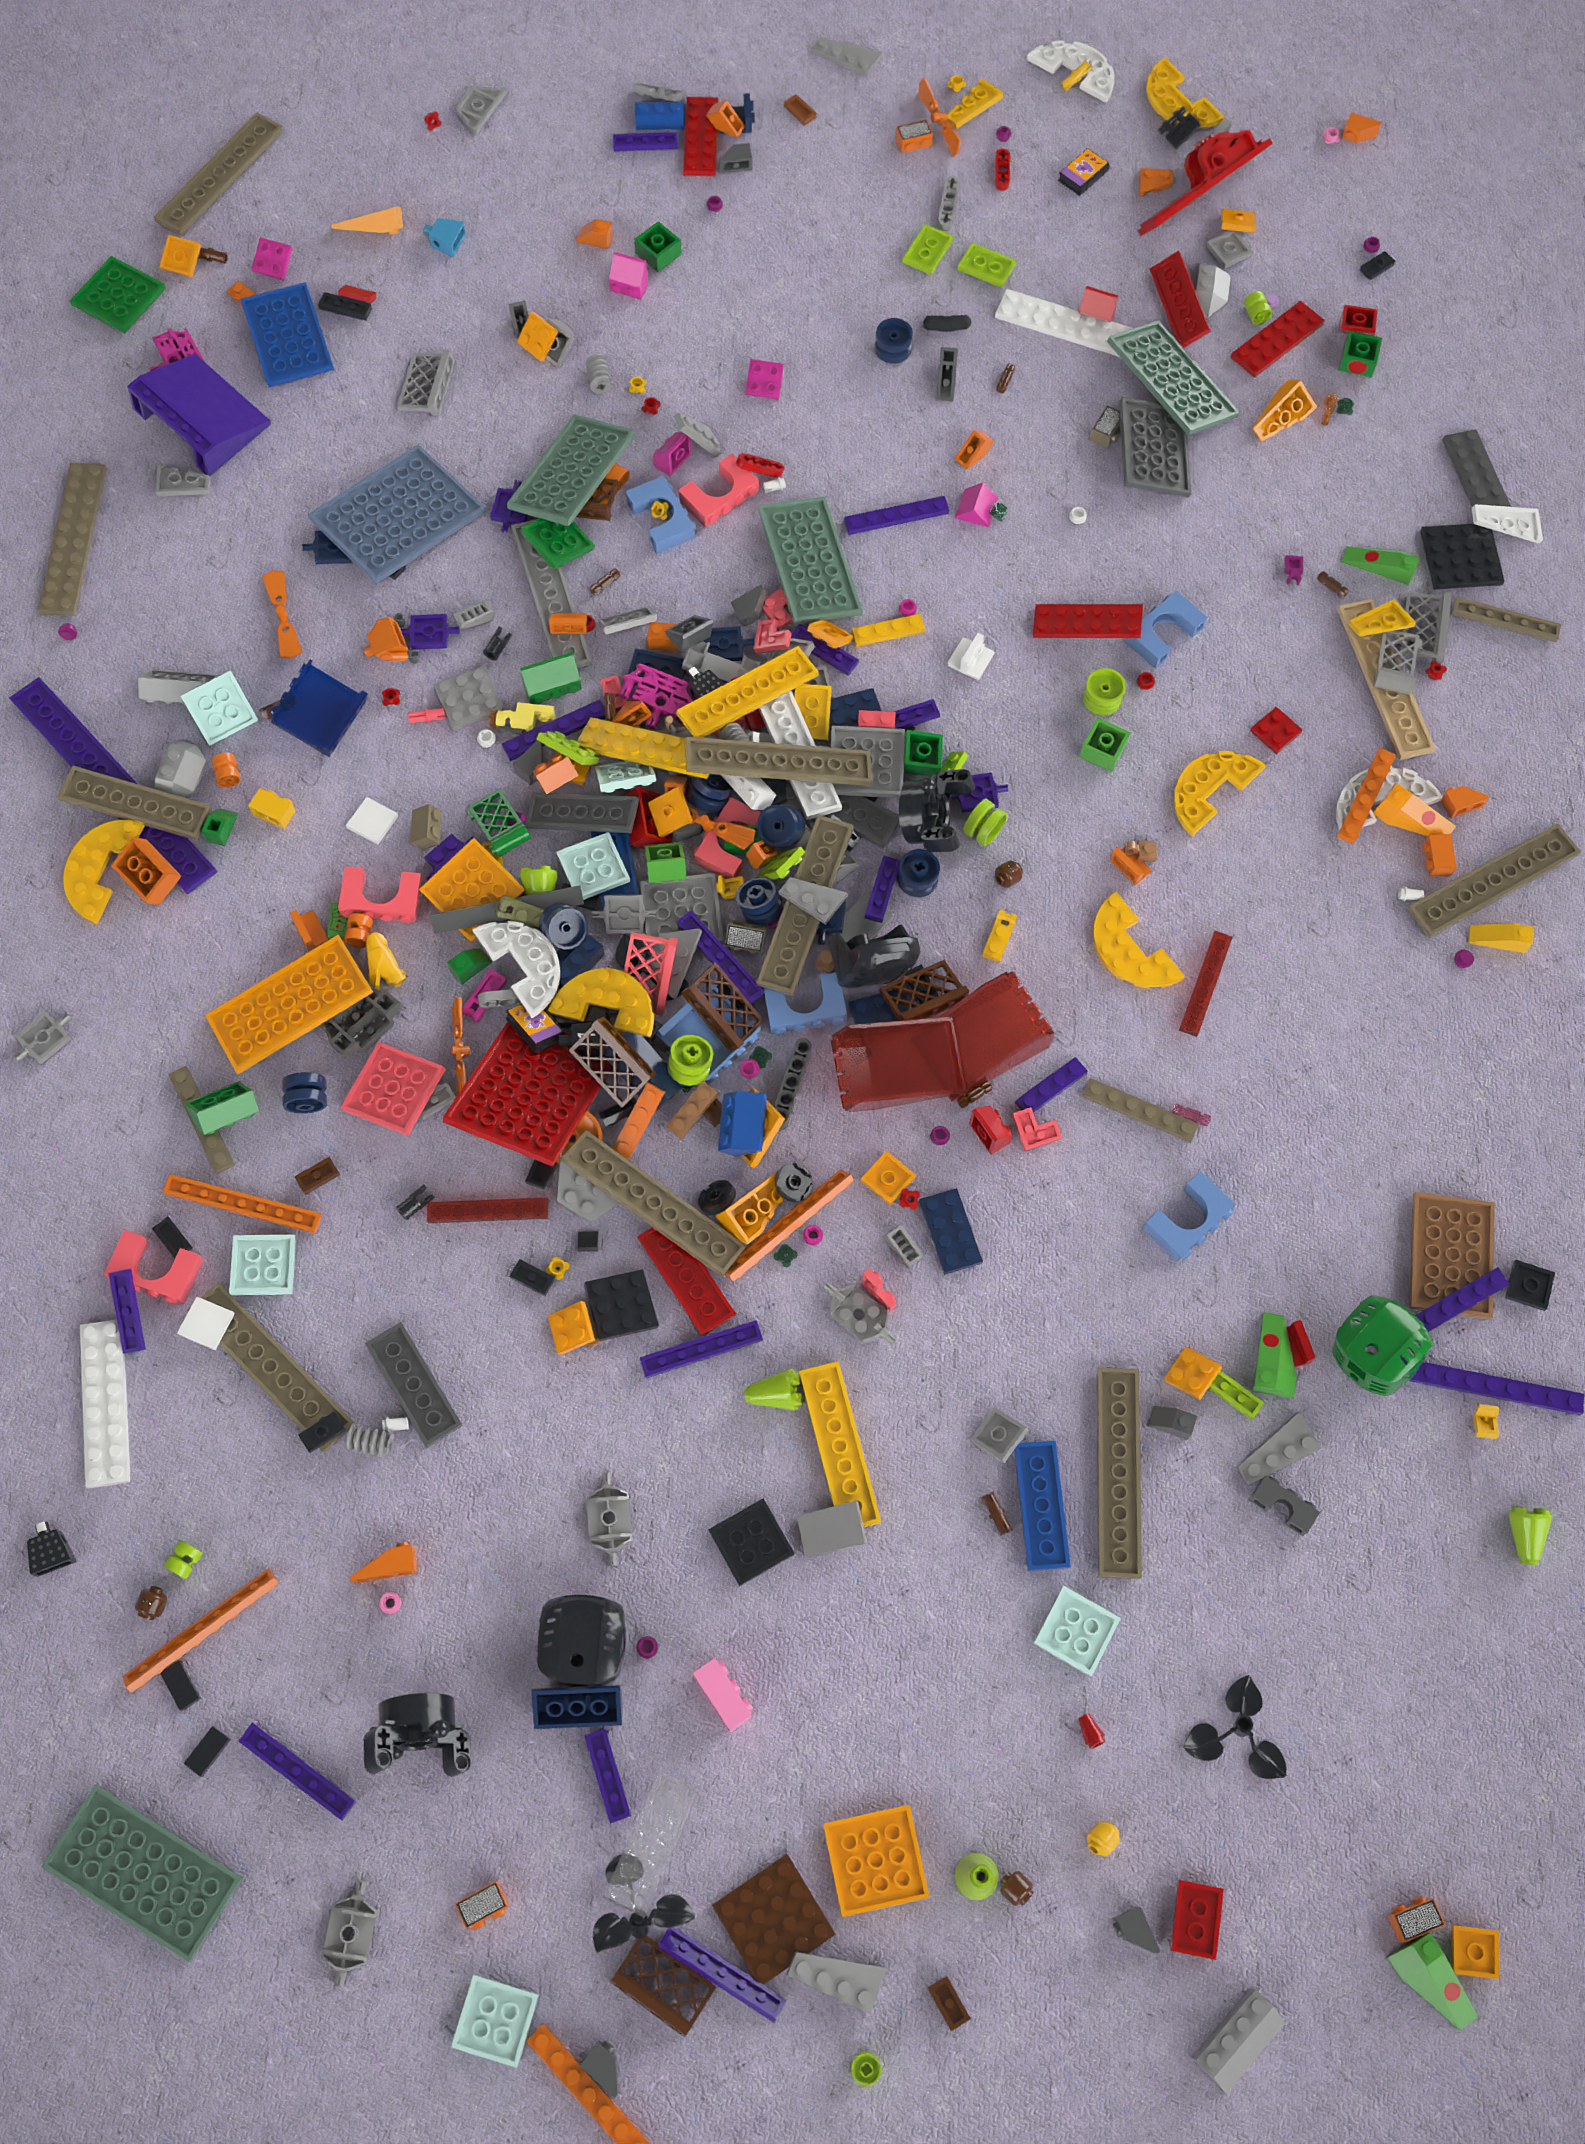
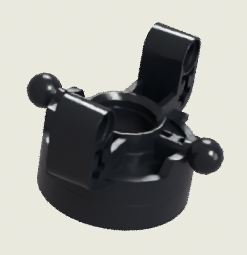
(926, 809)
(417, 1724)

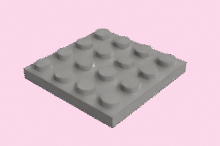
(886, 758)
(678, 898)

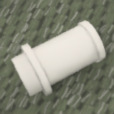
(774, 485)
(1410, 894)
(395, 1424)

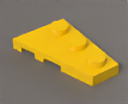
(1382, 619)

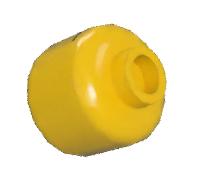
(1103, 1838)

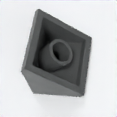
(690, 632)

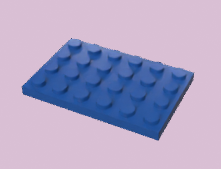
(287, 334)

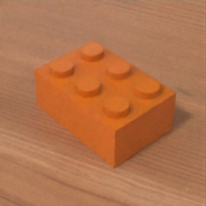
(146, 870)

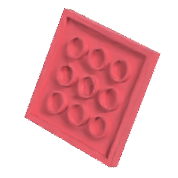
(393, 1088)

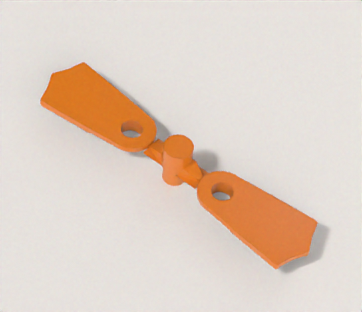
(949, 134)
(276, 588)
(735, 834)
(458, 1048)

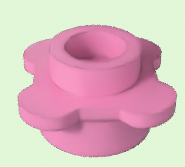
(1331, 135)

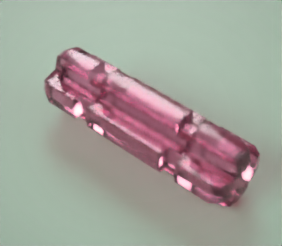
(1191, 1114)

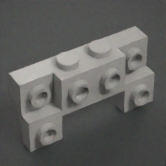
(724, 669)

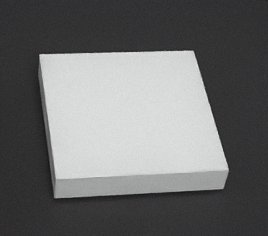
(372, 820)
(205, 1323)

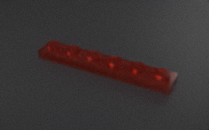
(1205, 983)
(487, 1210)

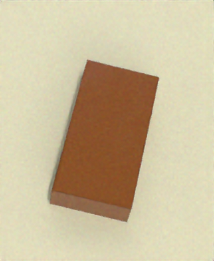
(800, 109)

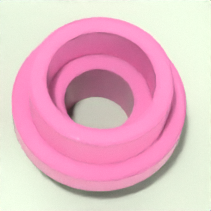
(385, 1598)

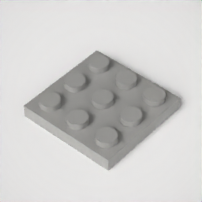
(468, 698)

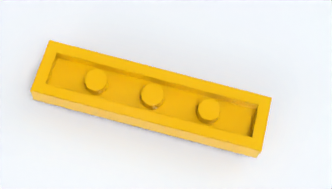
(888, 630)

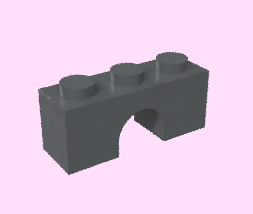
(1301, 1513)

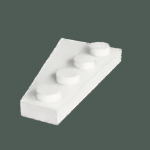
(1510, 520)

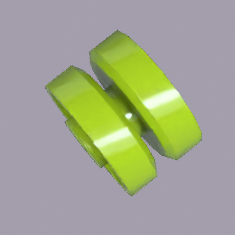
(1104, 691)
(985, 822)
(690, 1060)

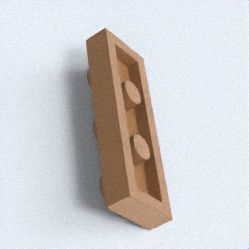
(692, 1110)

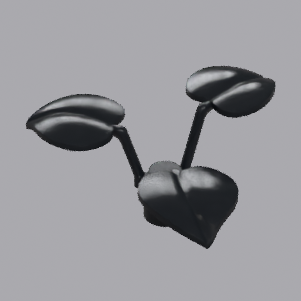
(621, 954)
(1205, 1744)
(613, 1932)

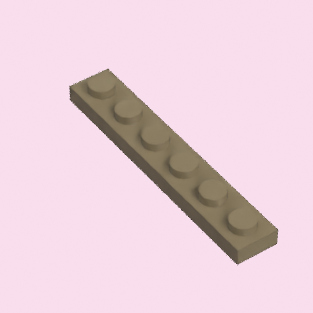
(1506, 619)
(1140, 1110)
(212, 1143)

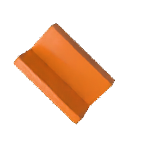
(568, 623)
(1134, 869)
(309, 929)

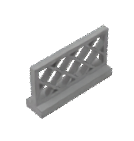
(439, 382)
(1441, 623)

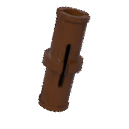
(213, 255)
(997, 1513)

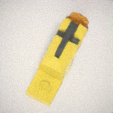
(521, 720)

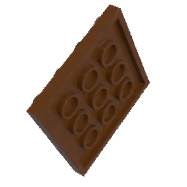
(773, 1919)

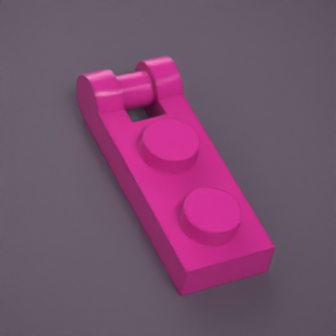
(492, 982)

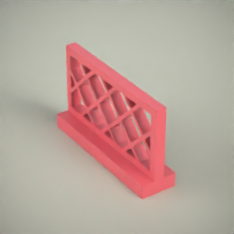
(664, 971)

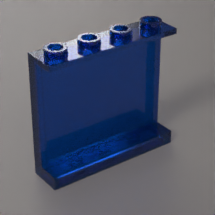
(317, 709)

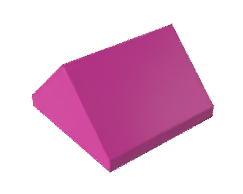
(976, 505)

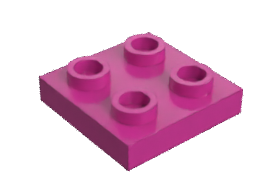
(272, 258)
(764, 379)

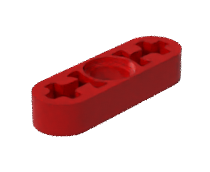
(1002, 174)
(760, 465)

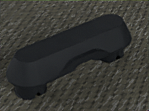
(947, 323)

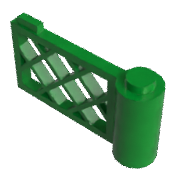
(508, 836)

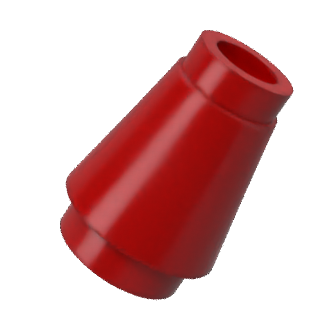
(1091, 1731)

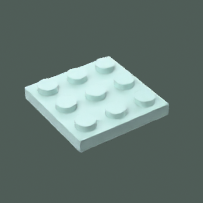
(219, 708)
(623, 775)
(593, 865)
(262, 1264)
(1077, 1631)
(495, 2021)

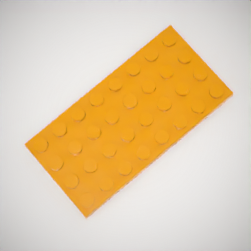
(288, 1004)

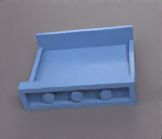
(689, 1022)

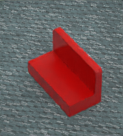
(1300, 1345)

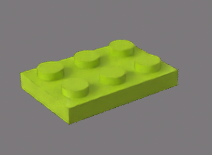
(928, 249)
(987, 265)
(569, 748)
(779, 866)

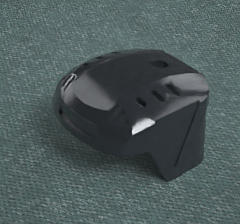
(873, 961)
(578, 1635)

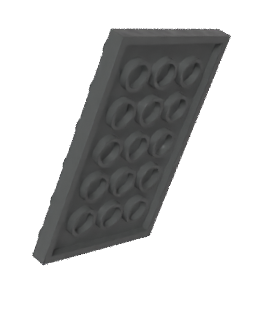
(1153, 449)

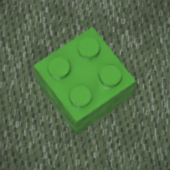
(1104, 744)
(665, 862)

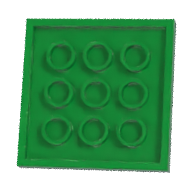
(117, 294)

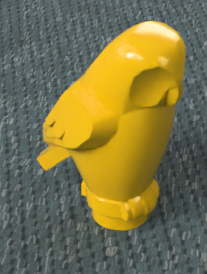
(382, 962)

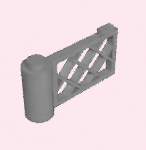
(1393, 678)

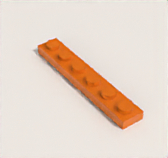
(1366, 796)

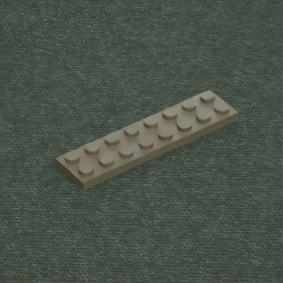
(134, 802)

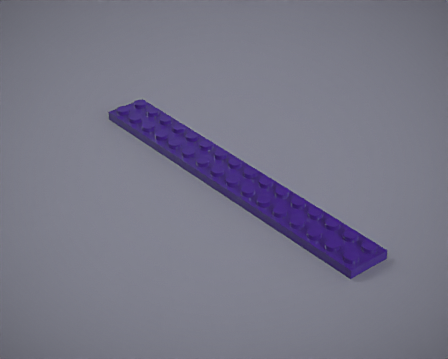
(83, 750)

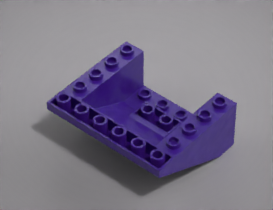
(199, 409)

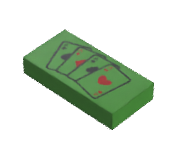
(337, 922)

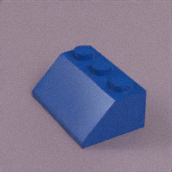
(659, 116)
(742, 1123)

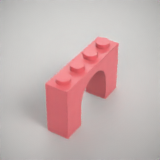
(709, 508)
(709, 853)
(401, 908)
(172, 1286)

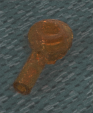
(1330, 403)

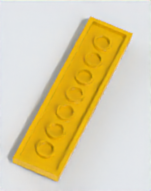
(747, 693)
(636, 745)
(839, 1440)

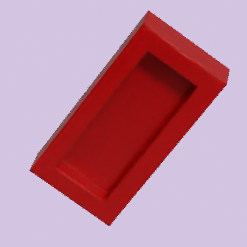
(357, 293)

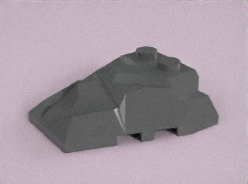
(362, 1023)

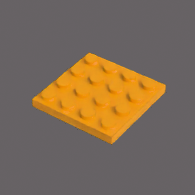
(470, 880)
(876, 1860)

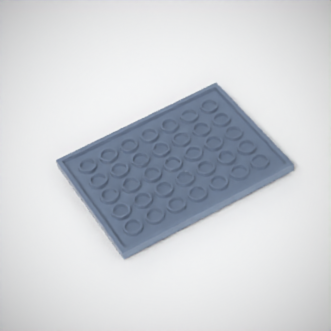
(397, 513)

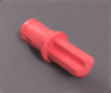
(426, 715)

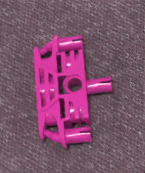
(169, 342)
(656, 687)

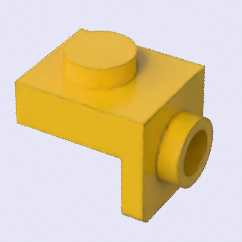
(729, 887)
(1486, 1422)

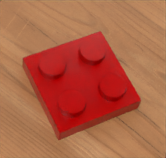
(1276, 730)

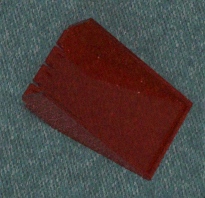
(997, 1029)
(897, 1063)

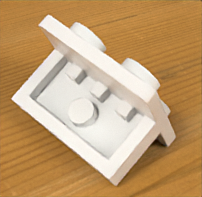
(971, 657)

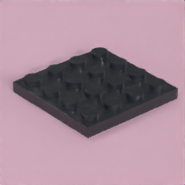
(1461, 556)

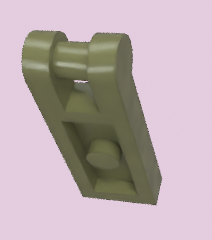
(520, 912)

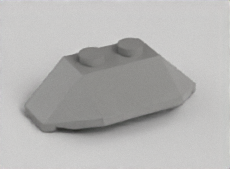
(1211, 288)
(180, 769)

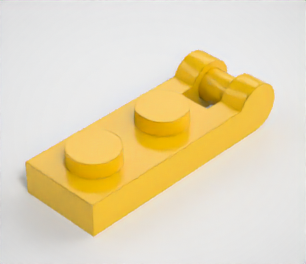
(999, 936)

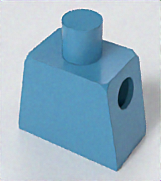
(445, 235)

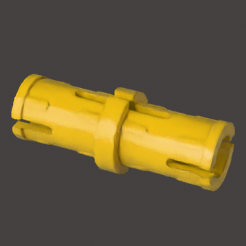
(1075, 75)

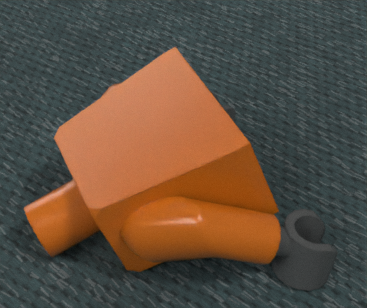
(388, 642)

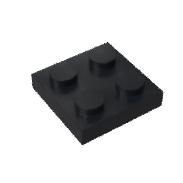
(1530, 1285)

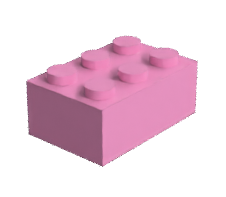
(723, 1694)

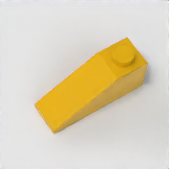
(1502, 936)

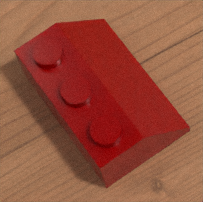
(644, 827)

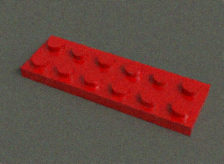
(700, 138)
(1180, 299)
(1277, 339)
(1088, 621)
(688, 1282)

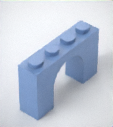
(677, 529)
(1173, 609)
(830, 1011)
(1180, 1241)

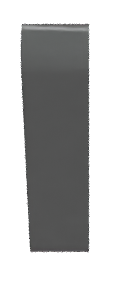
(793, 1075)

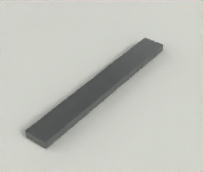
(486, 912)

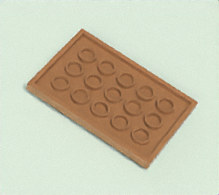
(1450, 1249)

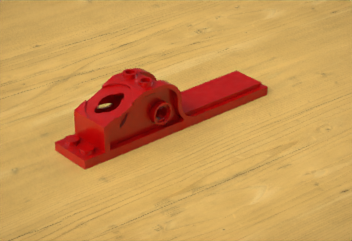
(1218, 158)

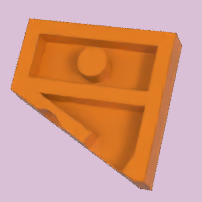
(1154, 180)

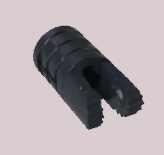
(496, 645)
(412, 1205)

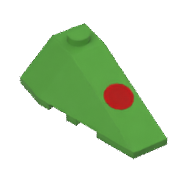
(1389, 563)
(1274, 1361)
(1430, 1974)

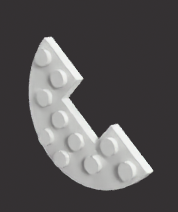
(1097, 81)
(1406, 778)
(533, 955)

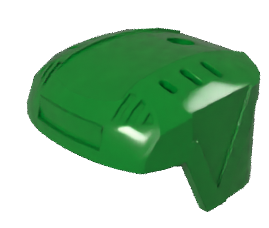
(1392, 1332)

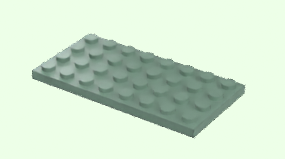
(1173, 377)
(571, 470)
(809, 560)
(142, 1873)

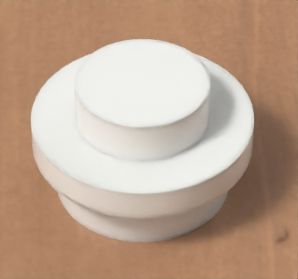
(1078, 515)
(486, 738)

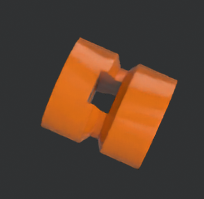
(226, 770)
(358, 930)

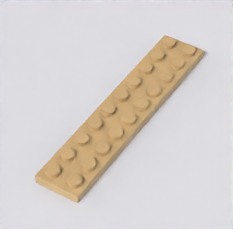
(1397, 709)

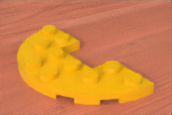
(1167, 98)
(1203, 778)
(88, 863)
(1122, 954)
(606, 989)

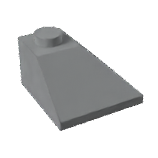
(561, 343)

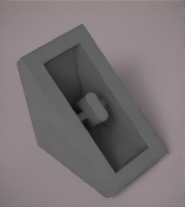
(518, 316)

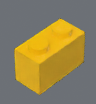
(272, 808)

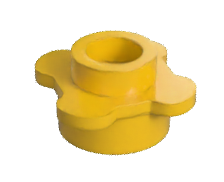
(956, 83)
(637, 385)
(656, 507)
(557, 1262)

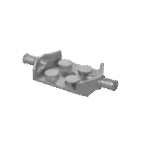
(847, 1301)
(611, 1536)
(360, 1916)

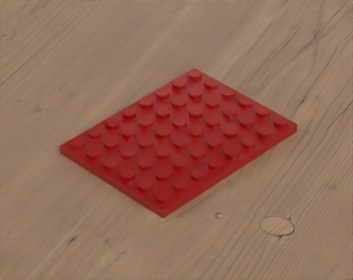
(525, 1097)

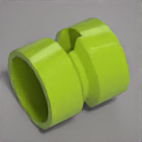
(1257, 307)
(181, 1567)
(865, 2068)

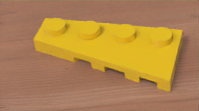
(977, 101)

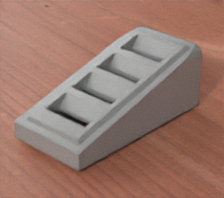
(482, 608)
(908, 1242)

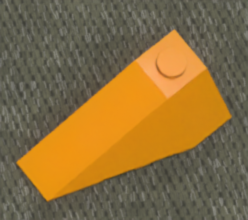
(383, 221)
(751, 1212)

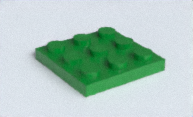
(557, 542)

